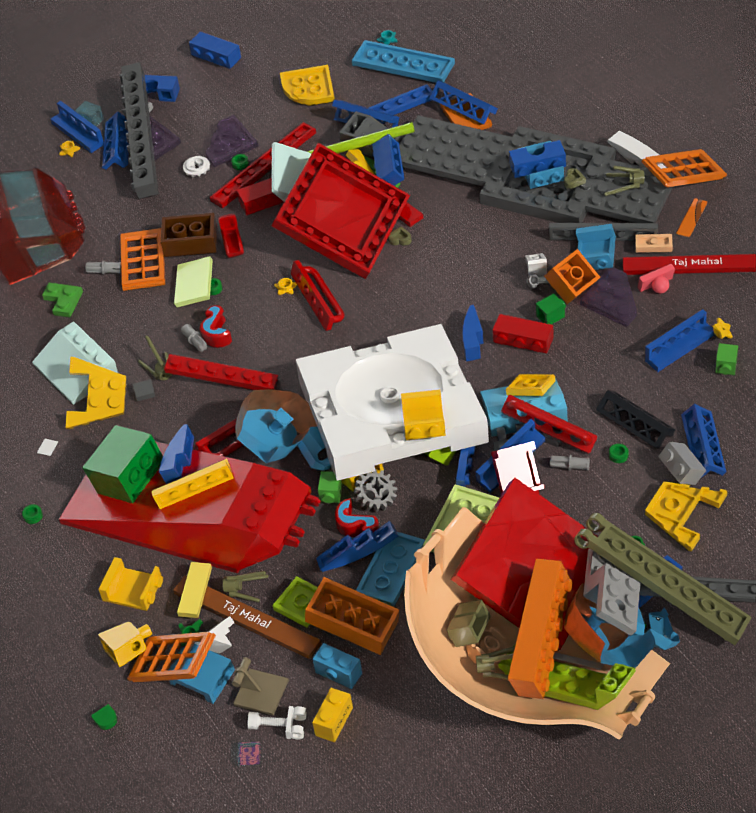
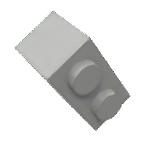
(682, 463)

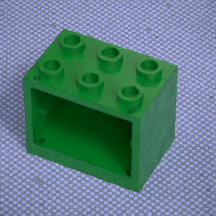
(123, 464)

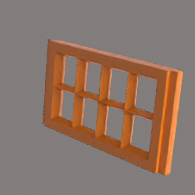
(652, 161)
(144, 282)
(205, 639)

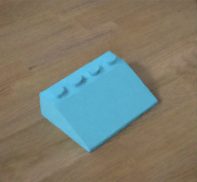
(494, 399)

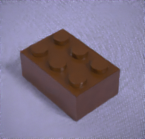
(189, 234)

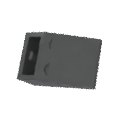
(361, 125)

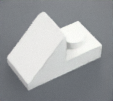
(536, 264)
(220, 642)

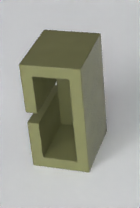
(468, 623)

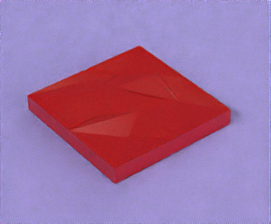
(341, 210)
(505, 551)

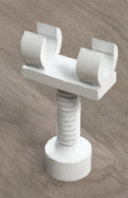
(295, 732)

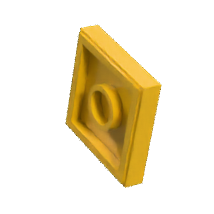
(530, 385)

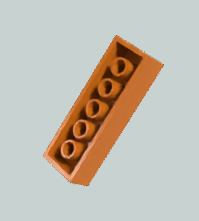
(540, 629)

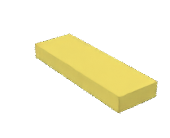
(194, 590)

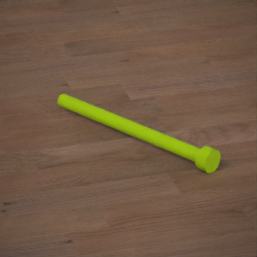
(370, 138)

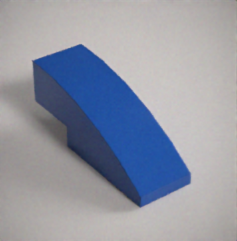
(472, 335)
(177, 455)

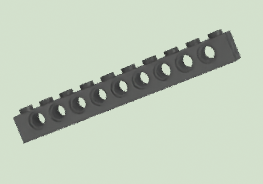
(139, 131)

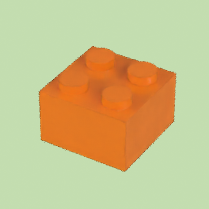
(572, 276)

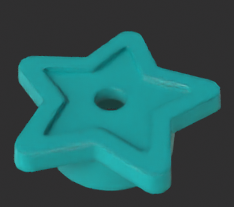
(387, 37)

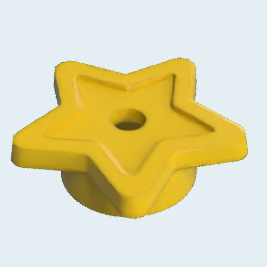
(68, 148)
(285, 282)
(722, 329)

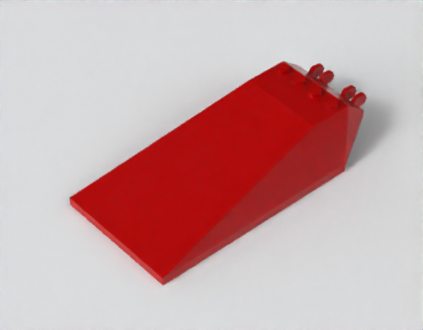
(220, 526)

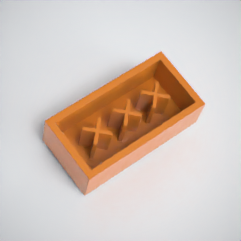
(352, 615)

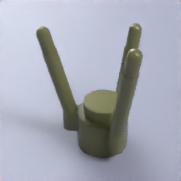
(635, 176)
(159, 367)
(234, 583)
(485, 662)

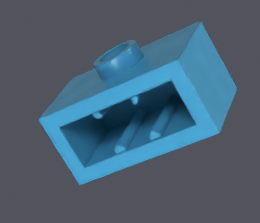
(337, 666)

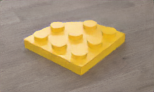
(308, 85)

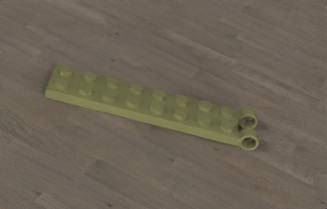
(664, 578)

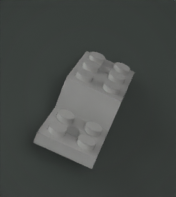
(612, 592)

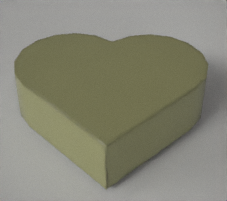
(574, 178)
(400, 236)

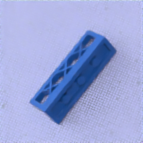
(466, 98)
(353, 107)
(77, 128)
(115, 142)
(679, 343)
(700, 441)
(486, 473)

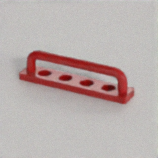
(313, 296)
(587, 438)
(204, 444)

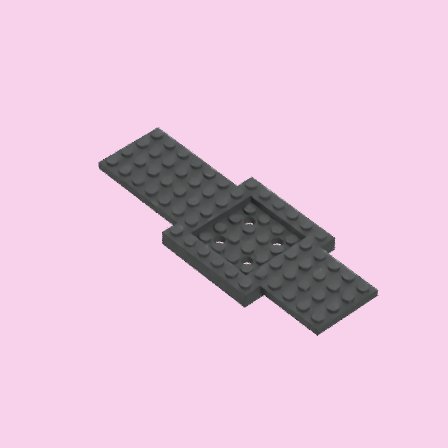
(484, 160)

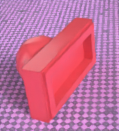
(657, 279)

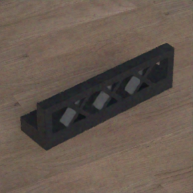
(640, 413)

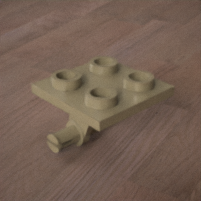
(258, 689)

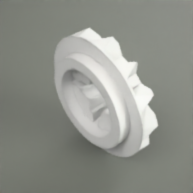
(189, 166)

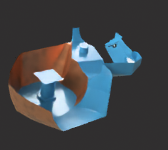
(270, 427)
(611, 644)

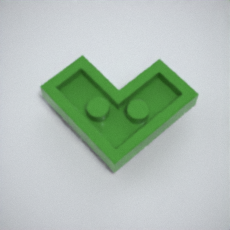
(64, 296)

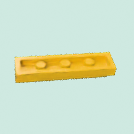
(192, 484)

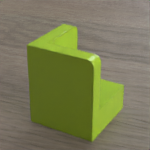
(442, 455)

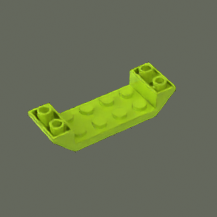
(583, 685)

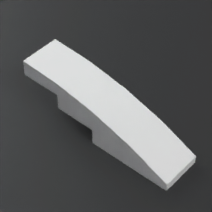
(632, 149)

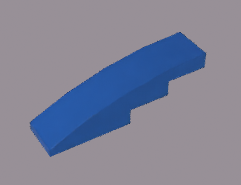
(350, 549)

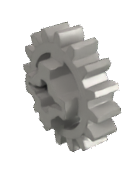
(369, 495)

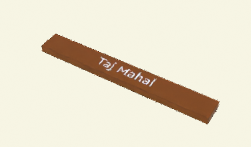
(256, 621)

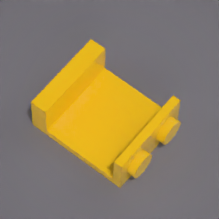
(423, 414)
(130, 586)

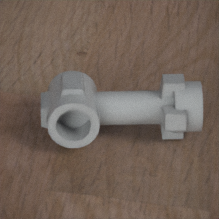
(533, 280)

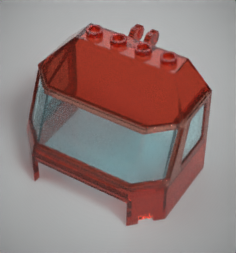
(36, 223)

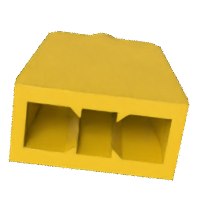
(124, 642)

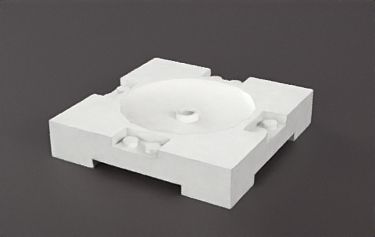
(360, 400)

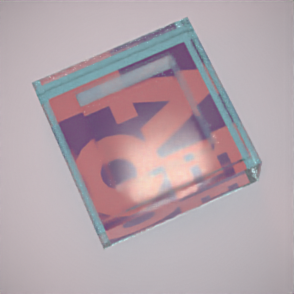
(249, 753)

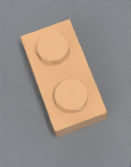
(653, 243)

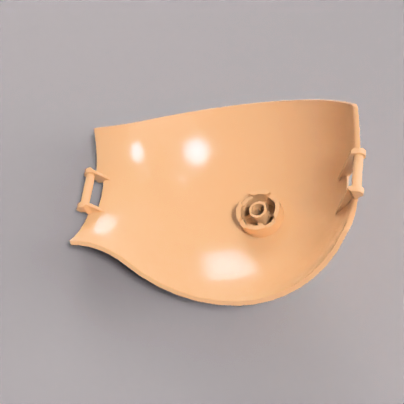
(431, 605)

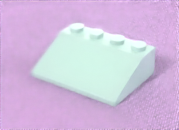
(286, 168)
(55, 361)

